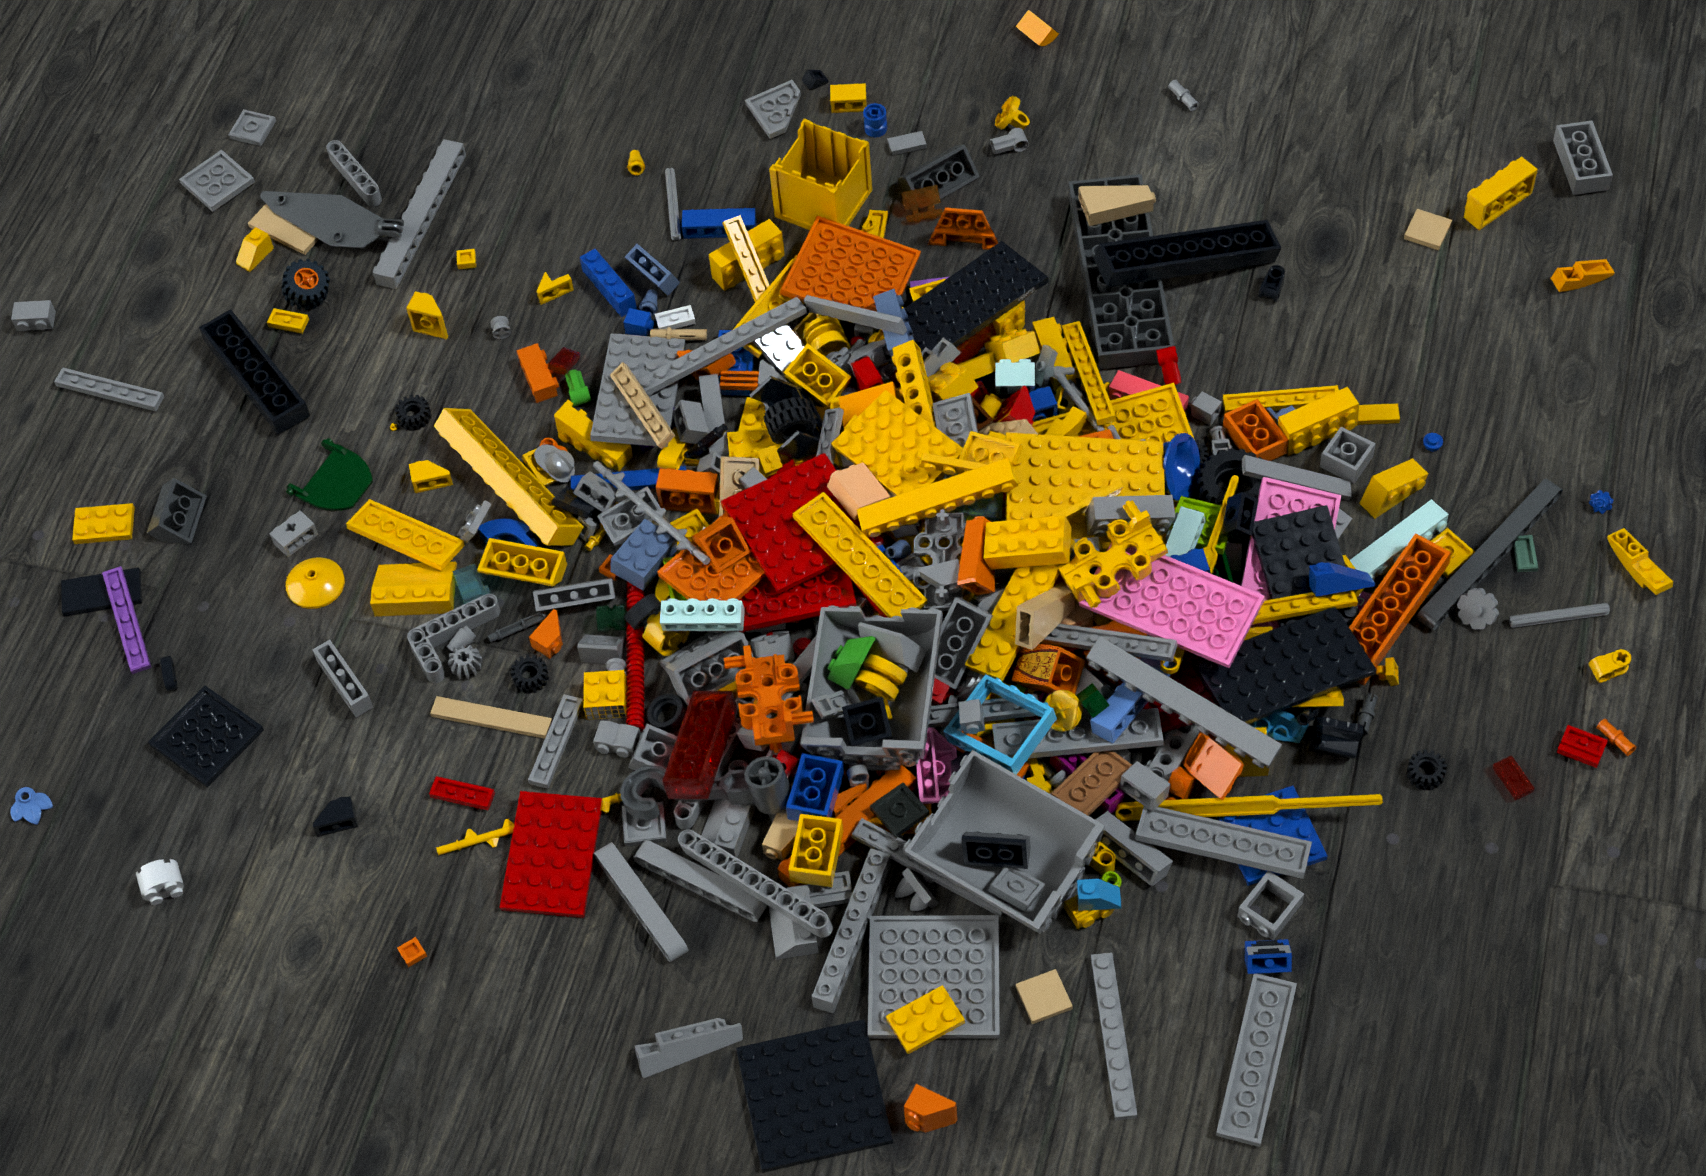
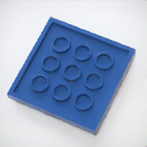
(1285, 822)

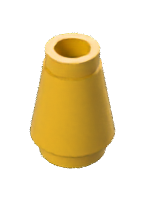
(635, 164)

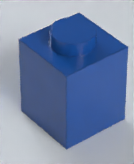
(638, 322)

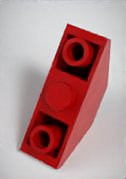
(866, 373)

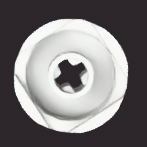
(160, 881)

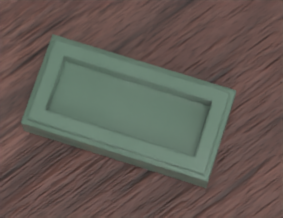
(1525, 554)

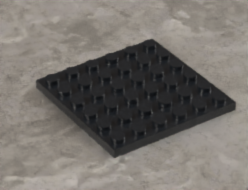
(814, 1096)

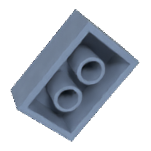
(643, 555)

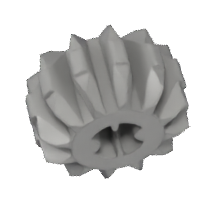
(464, 661)

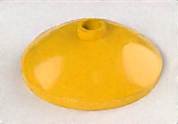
(316, 590)

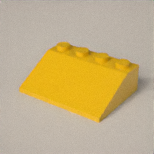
(413, 589)

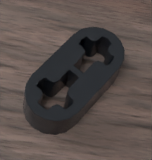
(169, 673)

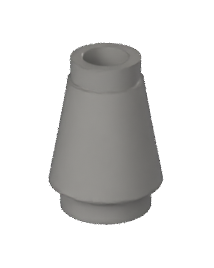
(463, 637)

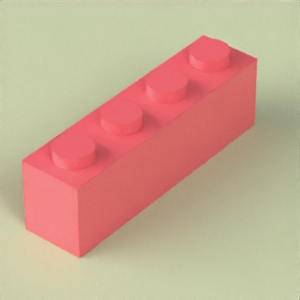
(1127, 384)

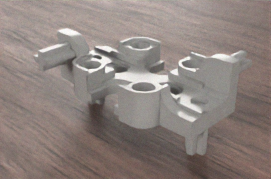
(939, 527)

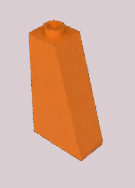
(973, 570)

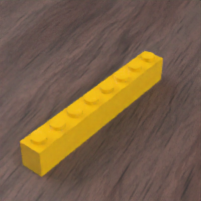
(930, 499)

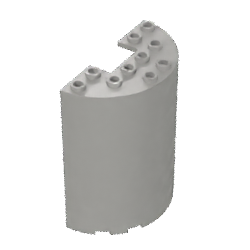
(909, 709)
(998, 801)

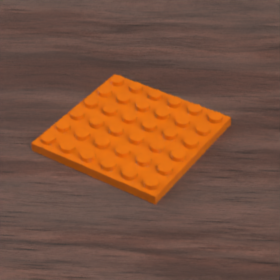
(848, 265)

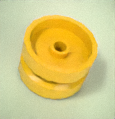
(880, 677)

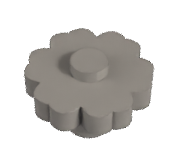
(1478, 608)

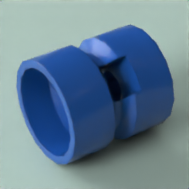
(875, 120)

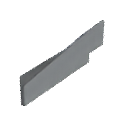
(685, 1044)

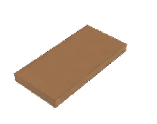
(1092, 781)

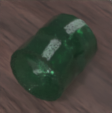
(611, 618)

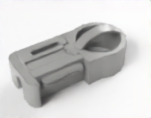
(858, 775)

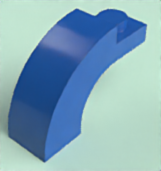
(507, 530)

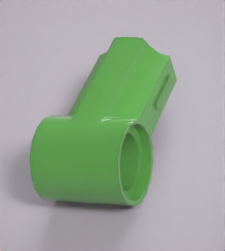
(577, 390)

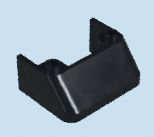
(799, 444)

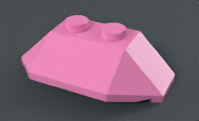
(935, 768)

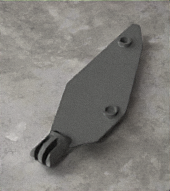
(332, 218)

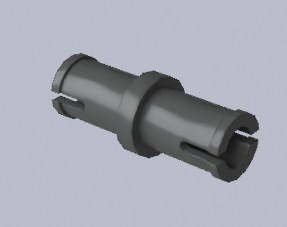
(1367, 713)

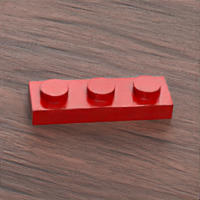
(462, 793)

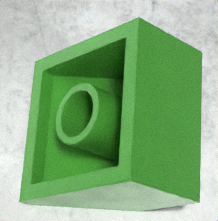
(849, 661)

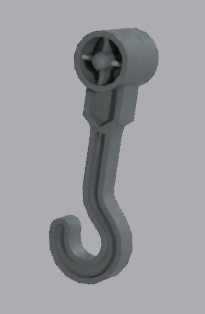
(760, 784)

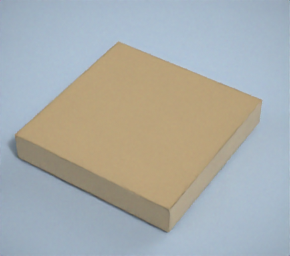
(1428, 229)
(1044, 996)

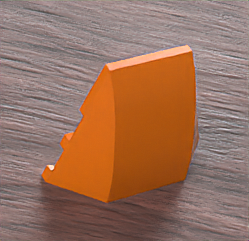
(963, 226)

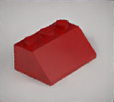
(1016, 407)

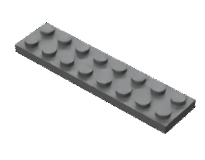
(1141, 732)
(1224, 841)
(1256, 1060)

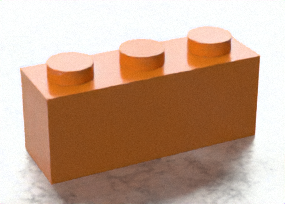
(537, 372)

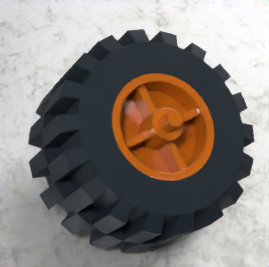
(305, 284)

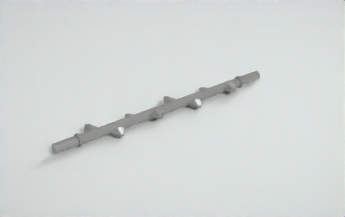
(656, 515)

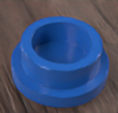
(1432, 441)

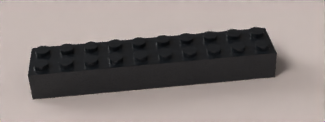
(1187, 253)

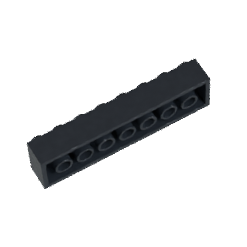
(254, 372)

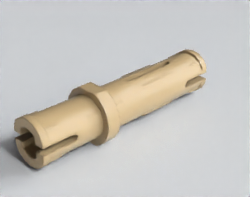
(687, 334)

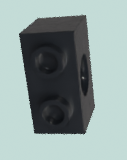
(1239, 516)

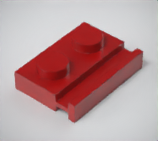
(1582, 746)

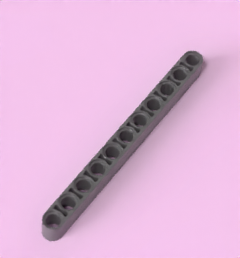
(1489, 554)

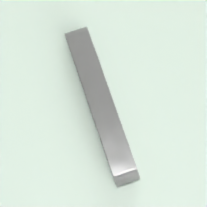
(698, 880)
(641, 902)

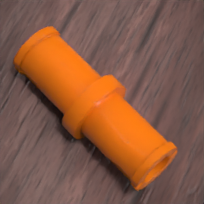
(1616, 737)

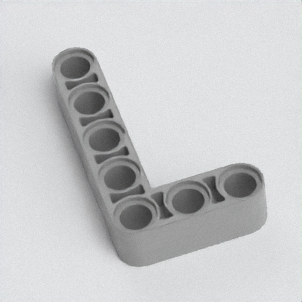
(447, 630)

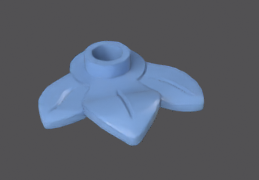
(31, 807)

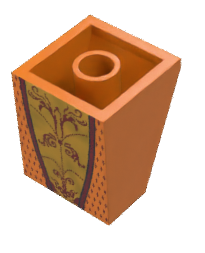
(1048, 669)

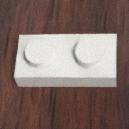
(675, 318)

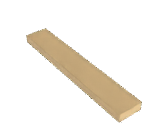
(642, 405)
(491, 717)

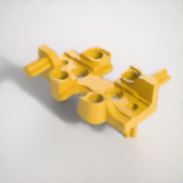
(1138, 534)

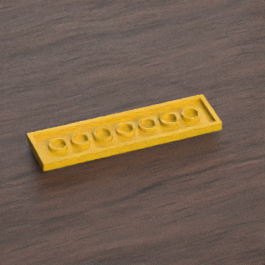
(858, 556)
(997, 646)

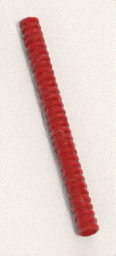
(635, 665)

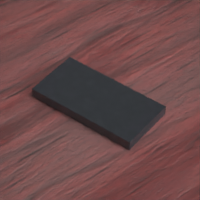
(91, 595)

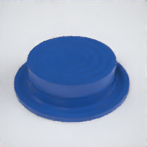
(1181, 466)

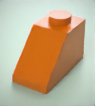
(547, 636)

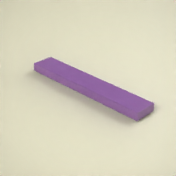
(126, 620)

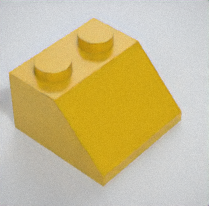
(426, 315)

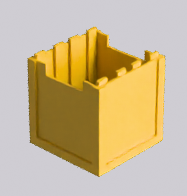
(821, 176)

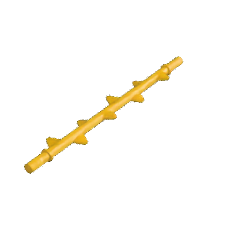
(493, 836)

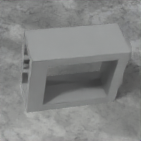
(1279, 888)

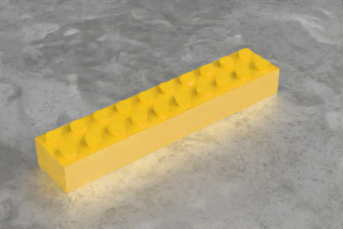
(507, 476)

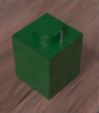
(1092, 700)

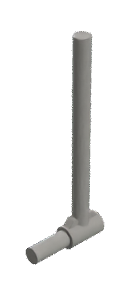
(1058, 373)

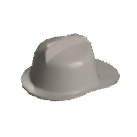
(555, 462)

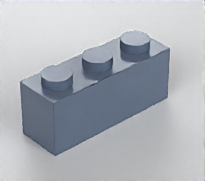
(652, 269)

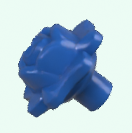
(1601, 501)

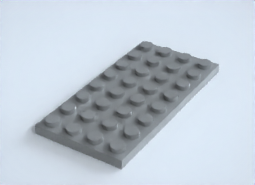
(613, 416)

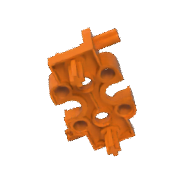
(767, 682)

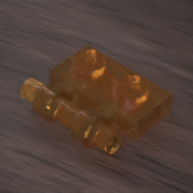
(919, 198)

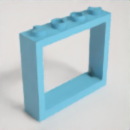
(954, 733)

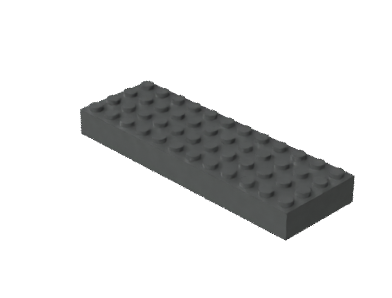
(1124, 319)

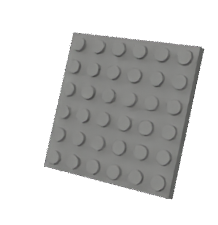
(925, 952)

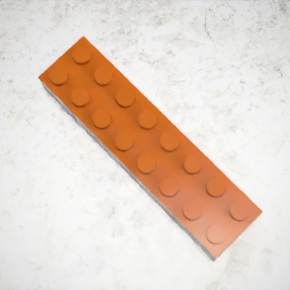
(1399, 597)

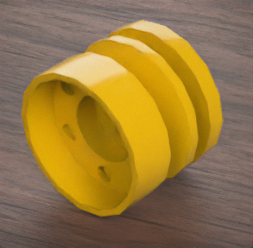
(825, 335)

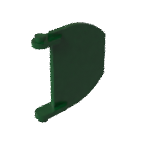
(337, 482)

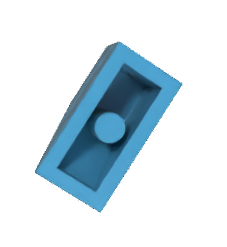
(1097, 895)

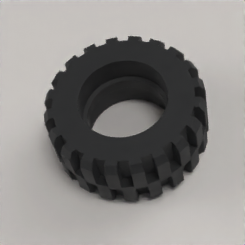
(1221, 468)

